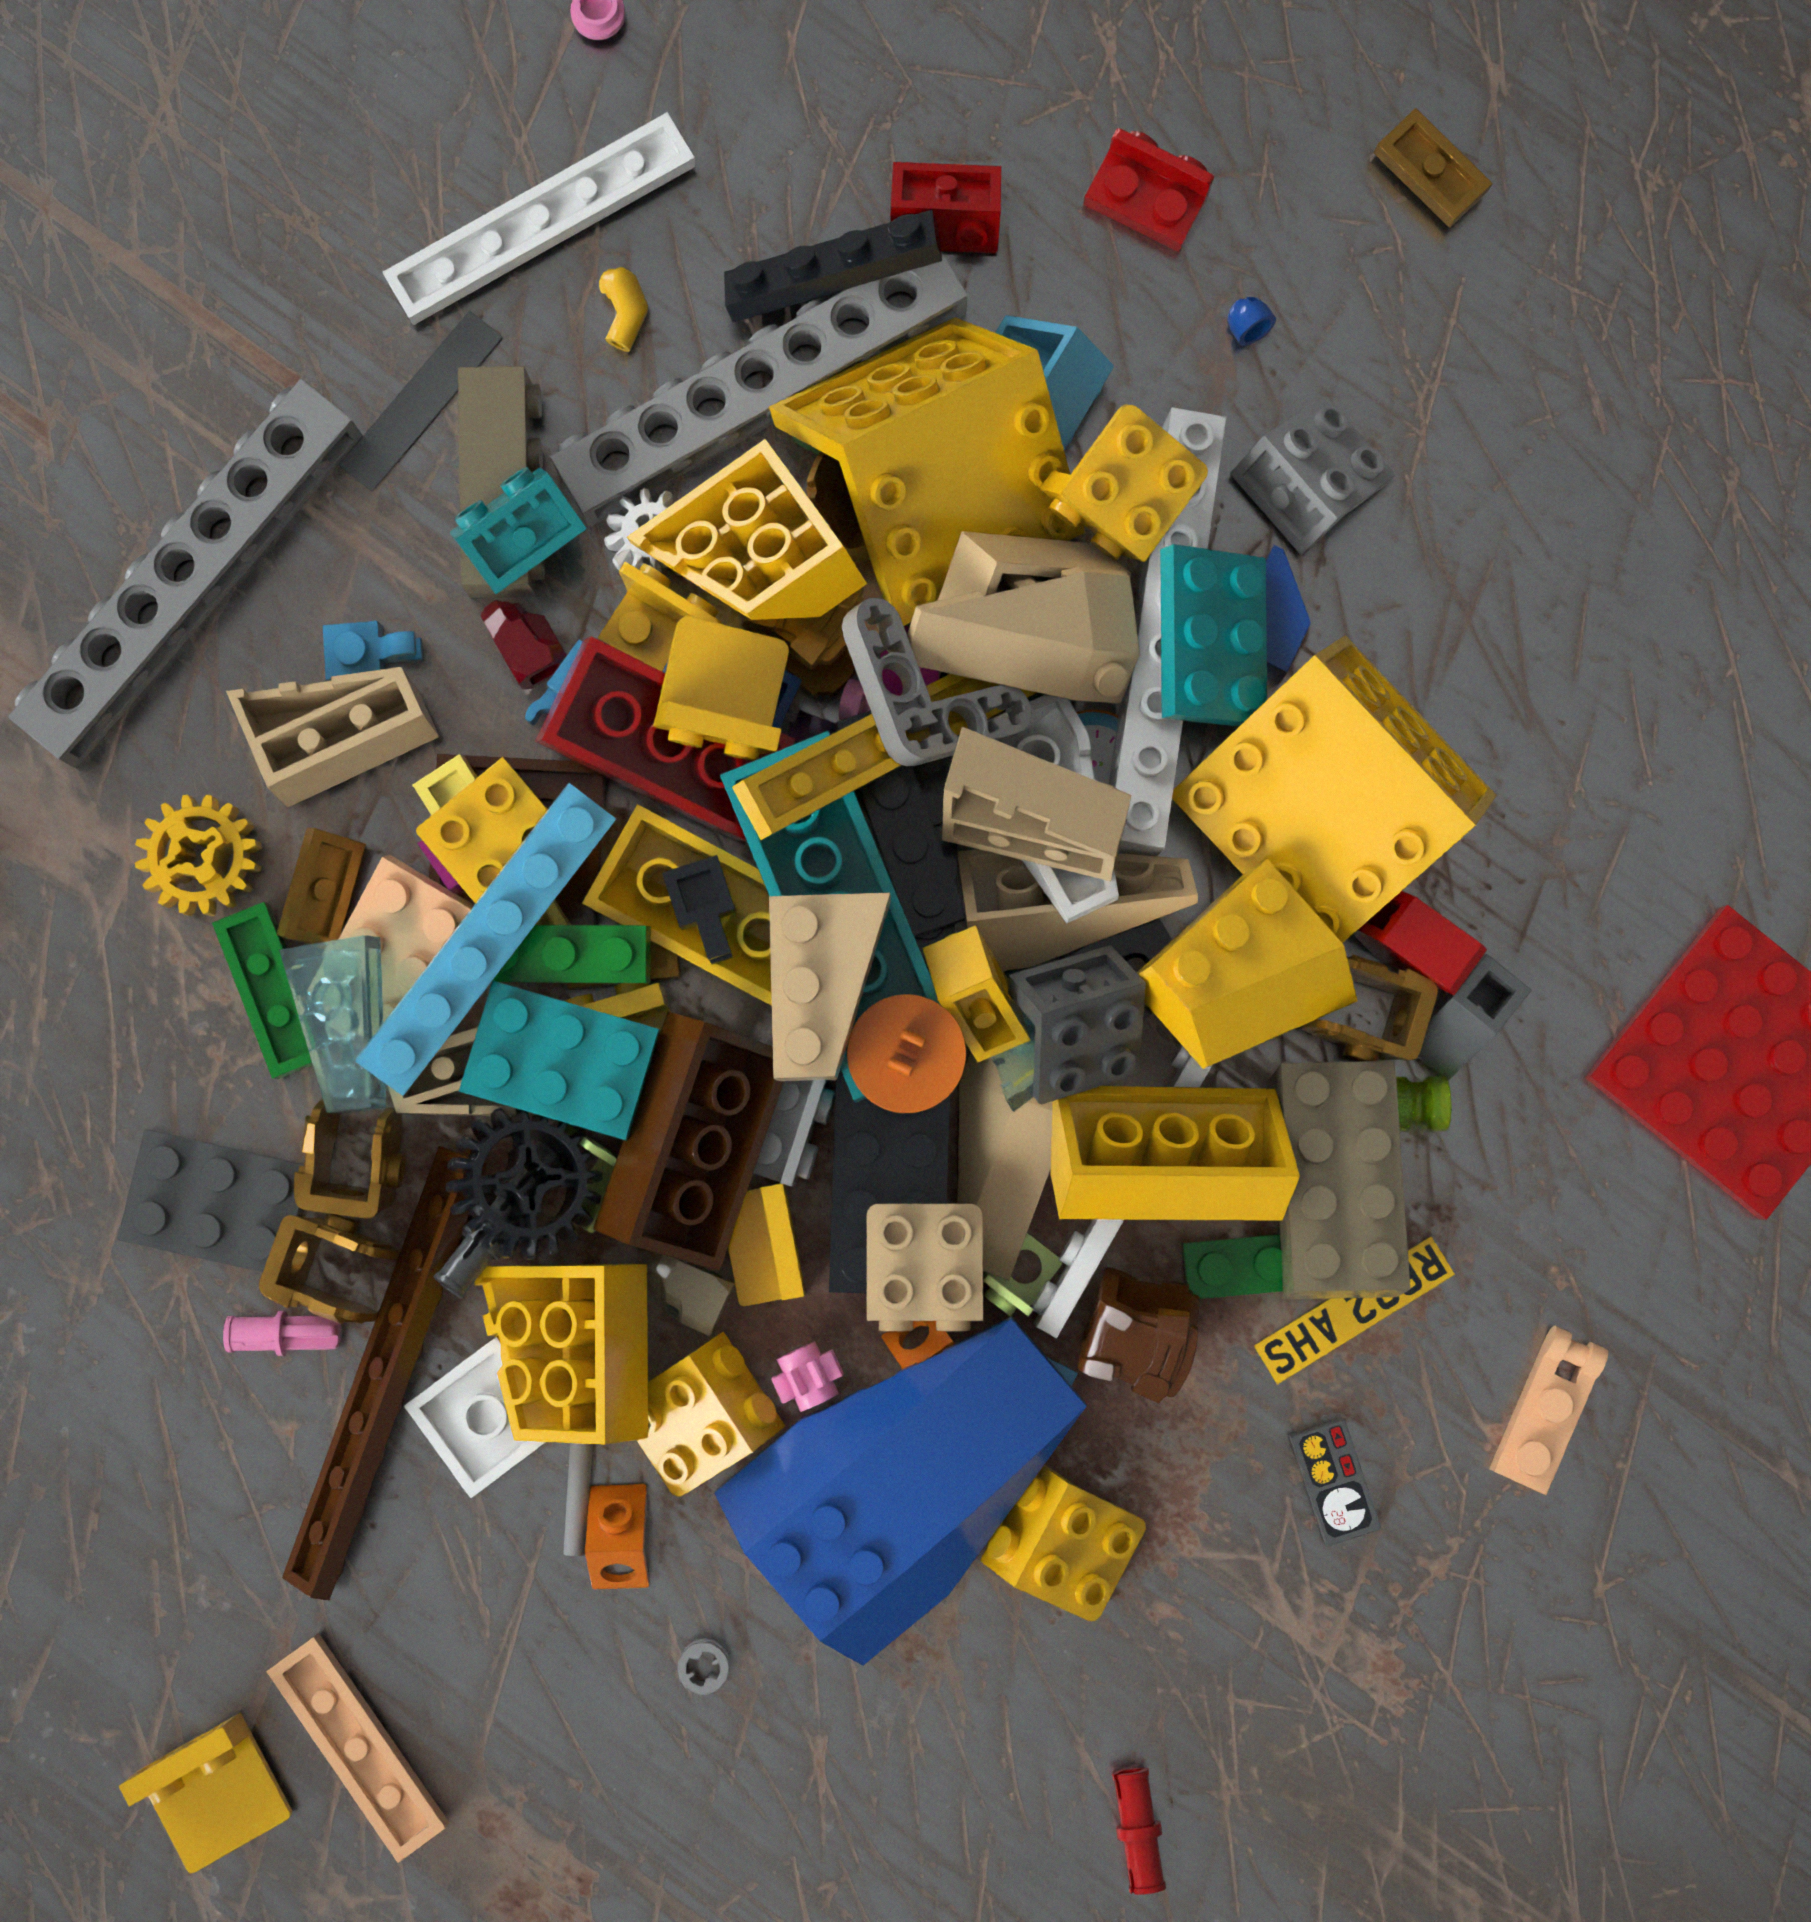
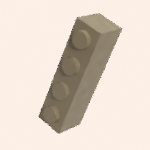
(495, 443)

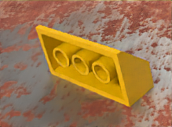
(635, 893)
(1171, 1154)

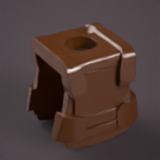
(1141, 1334)

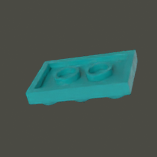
(1212, 635)
(559, 1060)

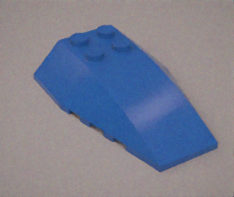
(899, 1486)

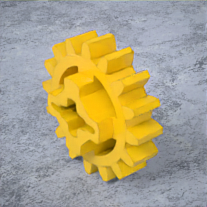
(177, 865)

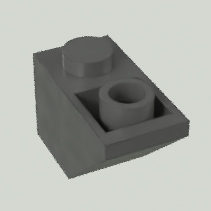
(1471, 1017)

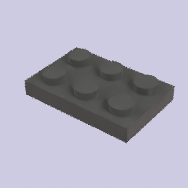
(207, 1200)

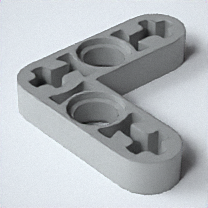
(914, 708)

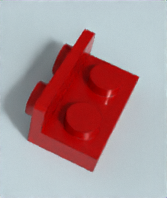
(1149, 188)
(961, 197)

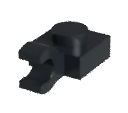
(700, 900)

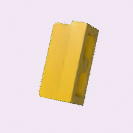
(765, 1249)

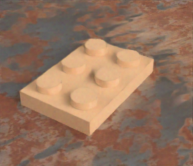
(410, 918)

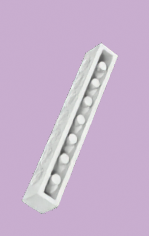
(1144, 741)

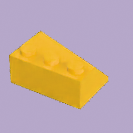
(754, 542)
(1247, 970)
(571, 1349)

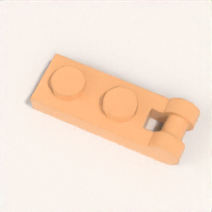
(1548, 1411)

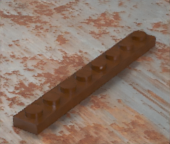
(378, 1386)

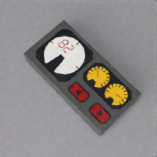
(1335, 1482)

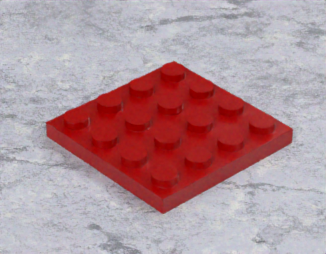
(1723, 1062)

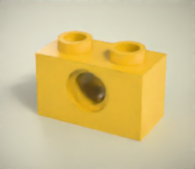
(975, 993)

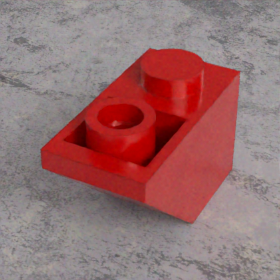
(1422, 940)

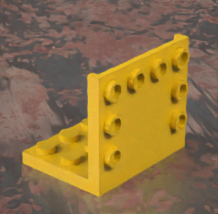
(934, 445)
(1336, 789)

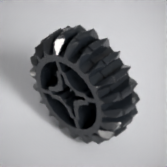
(524, 1207)

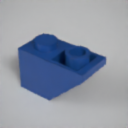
(1285, 615)

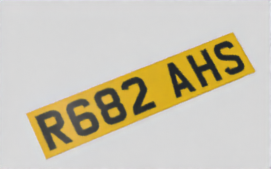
(1345, 1318)

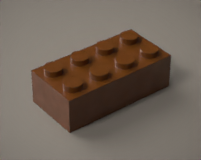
(692, 1143)

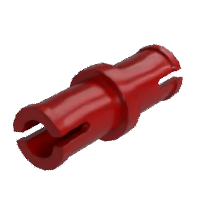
(1139, 1831)

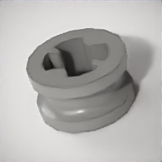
(713, 1680)

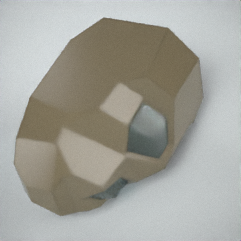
(688, 1291)

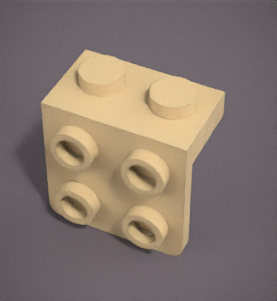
(924, 1265)

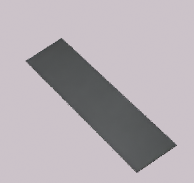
(419, 401)

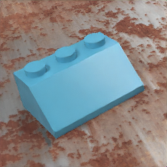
(1070, 365)

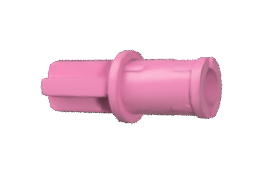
(280, 1333)

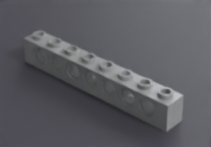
(746, 409)
(187, 603)

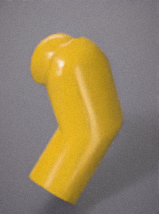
(630, 304)

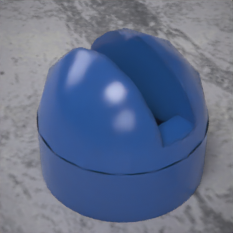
(1250, 320)

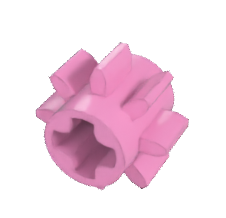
(807, 1376)

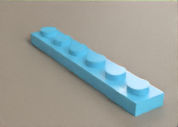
(485, 939)

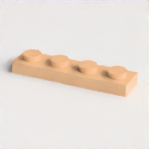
(358, 1748)

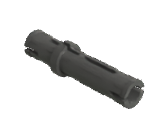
(470, 1259)

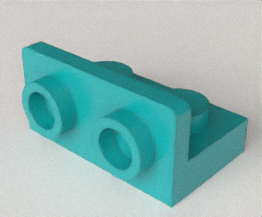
(516, 527)

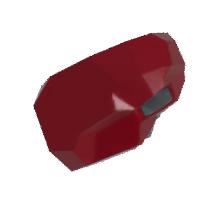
(524, 642)

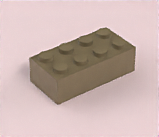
(1348, 1208)

